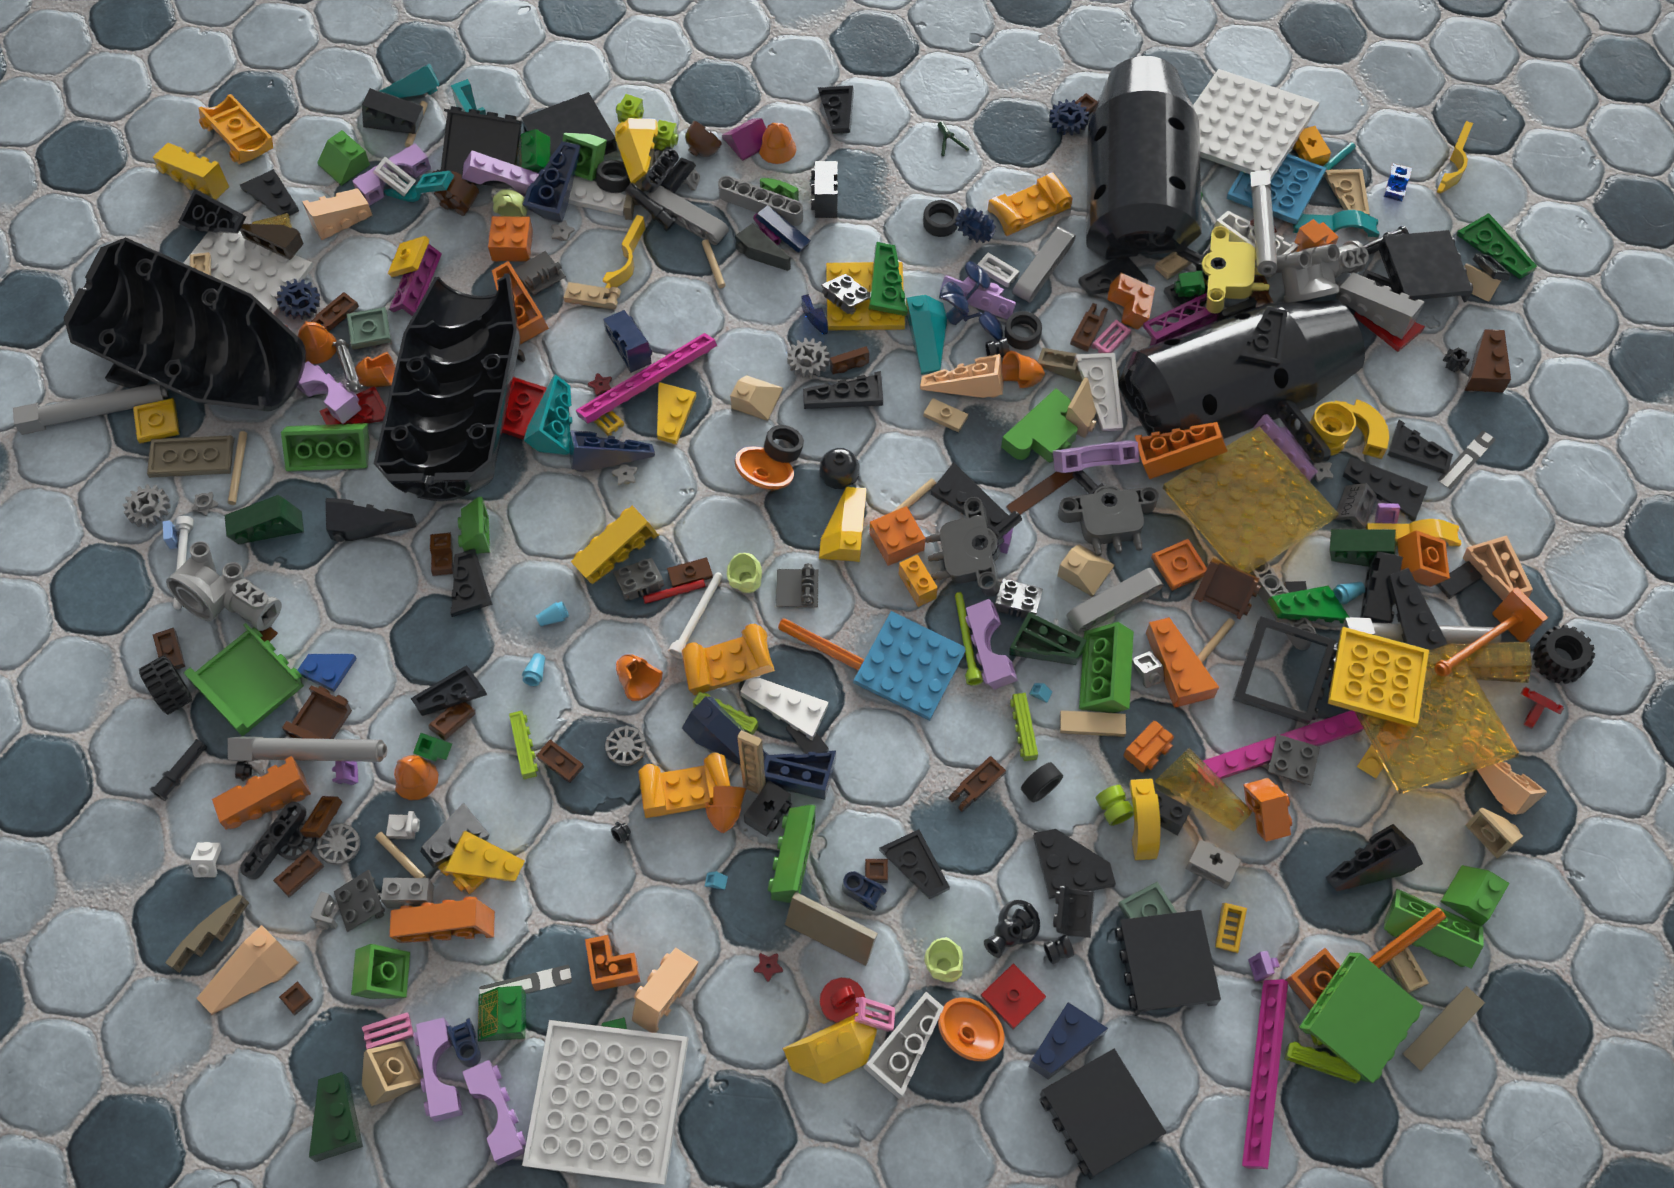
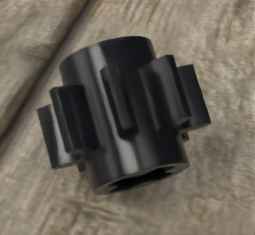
(1456, 359)

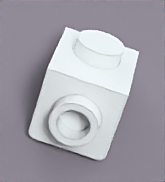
(204, 859)

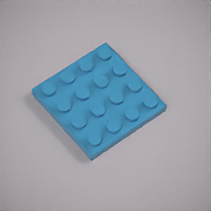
(1290, 188)
(910, 665)

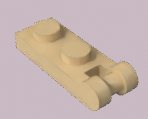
(592, 295)

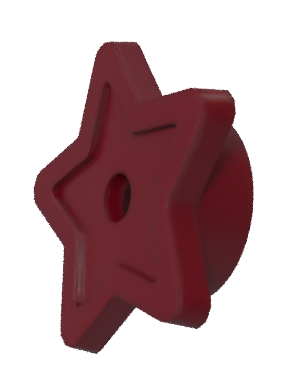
(603, 388)
(768, 972)

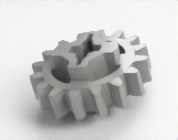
(808, 357)
(146, 506)

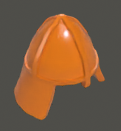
(777, 144)
(317, 342)
(1021, 369)
(376, 371)
(637, 677)
(415, 777)
(725, 807)

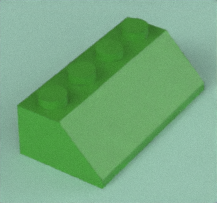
(325, 447)
(1107, 669)
(793, 854)
(1450, 938)

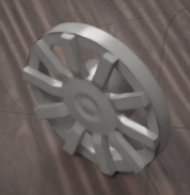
(625, 745)
(338, 844)

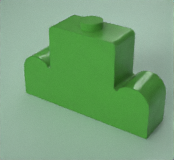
(1042, 429)

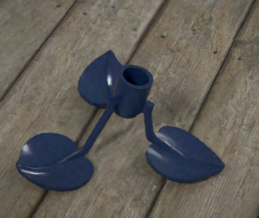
(954, 295)

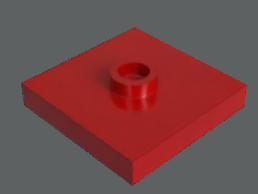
(1013, 996)

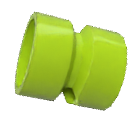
(1113, 802)

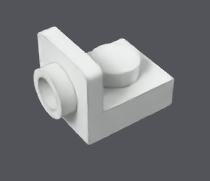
(402, 826)

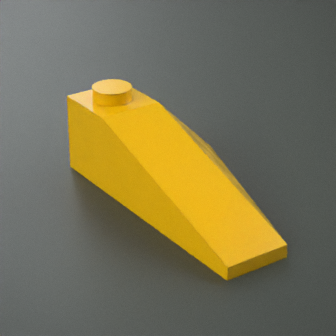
(634, 143)
(844, 531)

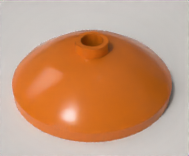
(761, 470)
(971, 1029)

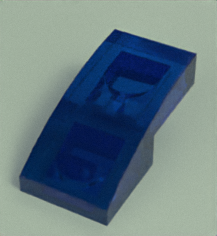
(1397, 182)
(815, 316)

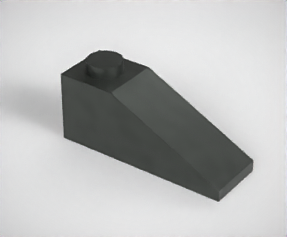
(759, 247)

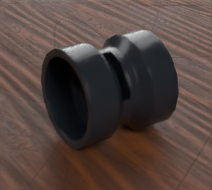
(995, 348)
(1058, 949)

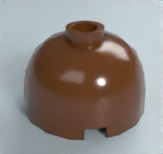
(701, 141)

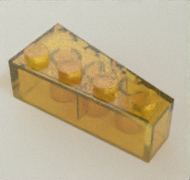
(1501, 661)
(1204, 790)

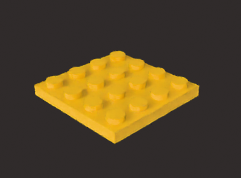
(863, 317)
(1378, 677)

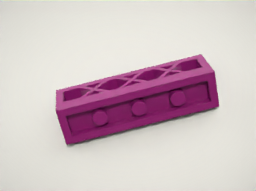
(416, 283)
(1187, 324)

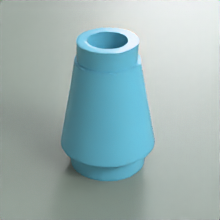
(1349, 591)
(554, 613)
(534, 670)

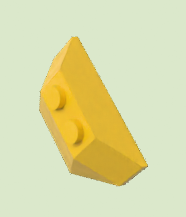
(832, 1050)

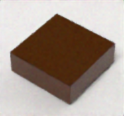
(1087, 101)
(877, 870)
(296, 998)

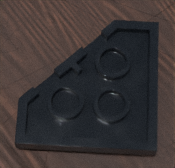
(1070, 864)

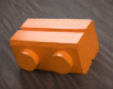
(1149, 746)

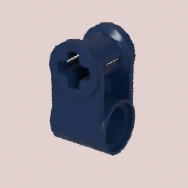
(864, 891)
(463, 1039)

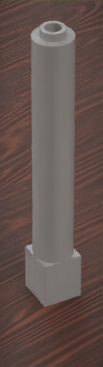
(1263, 222)
(35, 418)
(1452, 634)
(306, 749)

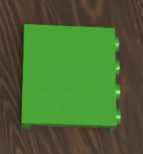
(246, 680)
(1362, 1016)

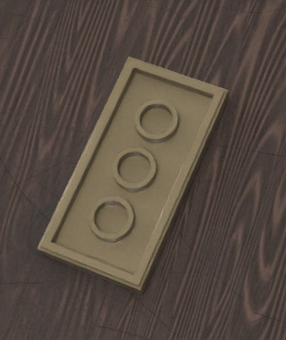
(190, 456)
(831, 928)

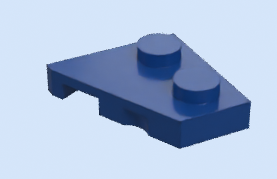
(326, 669)

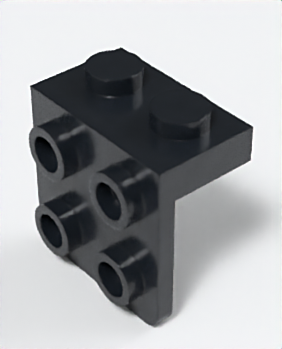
(1074, 912)

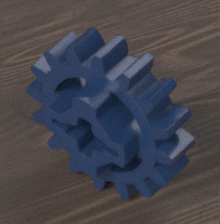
(1069, 117)
(975, 225)
(296, 291)

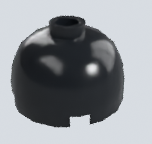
(839, 468)

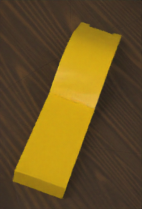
(1459, 159)
(620, 276)
(1433, 527)

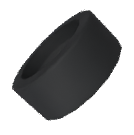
(608, 184)
(940, 206)
(1027, 318)
(779, 453)
(1041, 782)

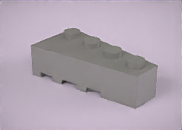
(1380, 304)

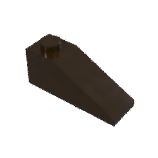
(274, 237)

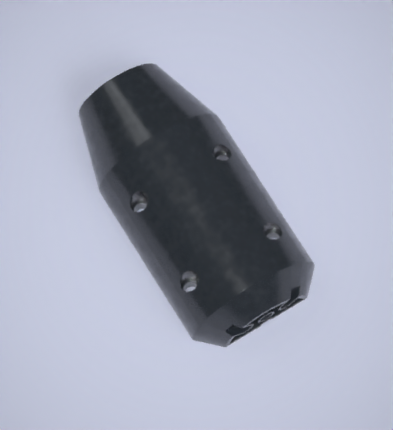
(1143, 163)
(184, 329)
(1203, 381)
(452, 441)

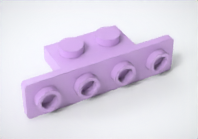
(985, 299)
(1288, 445)

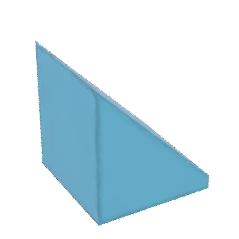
(1041, 692)
(716, 880)

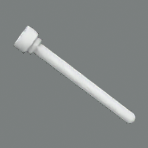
(184, 525)
(678, 645)

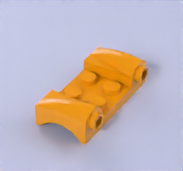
(237, 128)
(1031, 204)
(728, 661)
(682, 788)

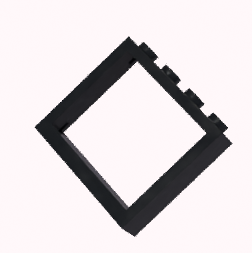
(1318, 690)

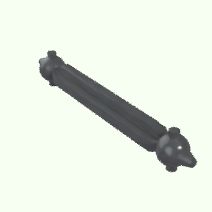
(347, 365)

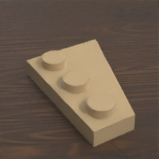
(1349, 188)

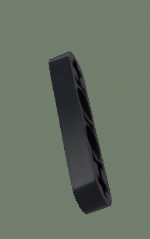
(659, 169)
(1305, 428)
(271, 838)

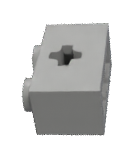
(1219, 874)
(406, 891)

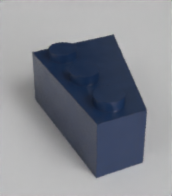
(628, 340)
(801, 773)
(1066, 1040)

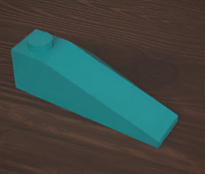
(414, 84)
(928, 328)
(551, 421)

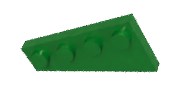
(1491, 239)
(886, 285)
(1309, 604)

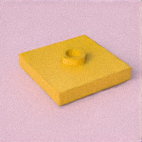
(408, 256)
(156, 420)

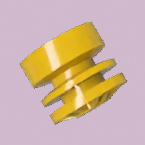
(1334, 425)

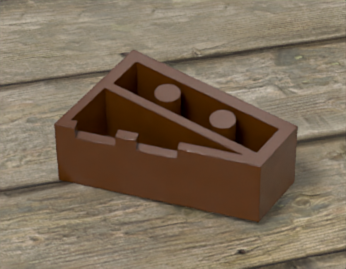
(1490, 363)

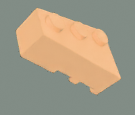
(337, 213)
(1499, 566)
(663, 989)

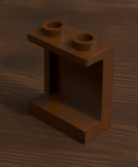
(1228, 588)
(320, 716)

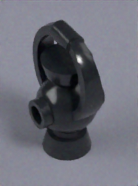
(1009, 931)

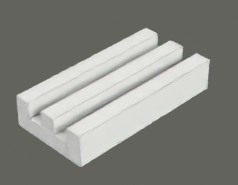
(388, 179)
(995, 271)

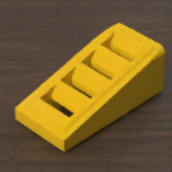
(1241, 911)

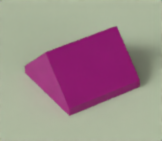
(746, 138)

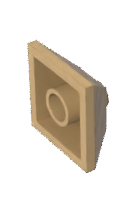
(755, 397)
(1082, 409)
(1084, 569)
(1494, 831)
(388, 1072)

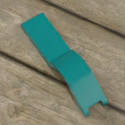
(428, 183)
(1341, 220)

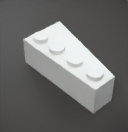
(1242, 231)
(901, 1051)

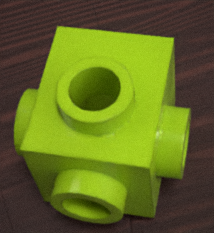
(630, 107)
(666, 136)

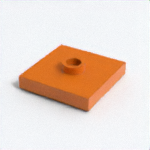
(1179, 564)

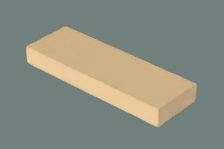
(1092, 723)

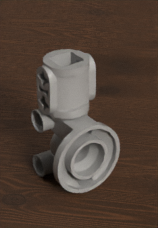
(1314, 270)
(207, 594)

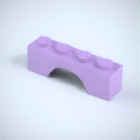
(410, 160)
(482, 168)
(339, 401)
(1096, 455)
(984, 621)
(442, 1100)
(505, 1140)

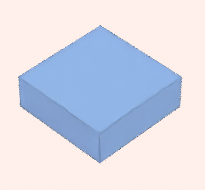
(170, 534)

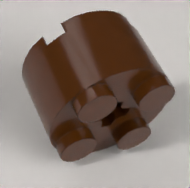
(458, 195)

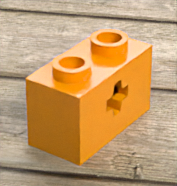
(1312, 147)
(917, 580)

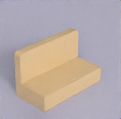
(1483, 284)

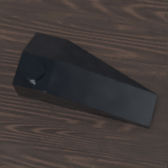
(210, 215)
(356, 522)
(1385, 857)

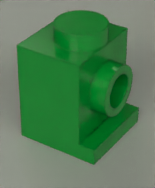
(1189, 284)
(432, 747)

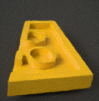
(673, 411)
(482, 859)

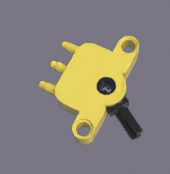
(1226, 269)

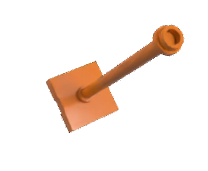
(1515, 613)

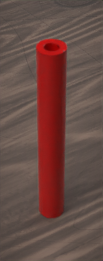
(674, 591)

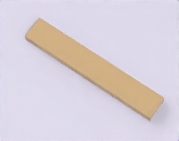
(751, 762)

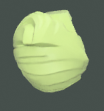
(509, 203)
(744, 573)
(944, 960)

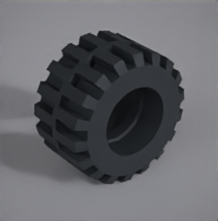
(1570, 641)
(165, 685)

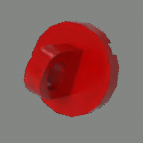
(1538, 707)
(839, 999)

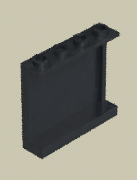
(574, 115)
(479, 133)
(1425, 265)
(1167, 961)
(1101, 1113)

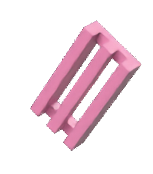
(1102, 348)
(863, 1002)
(384, 1023)

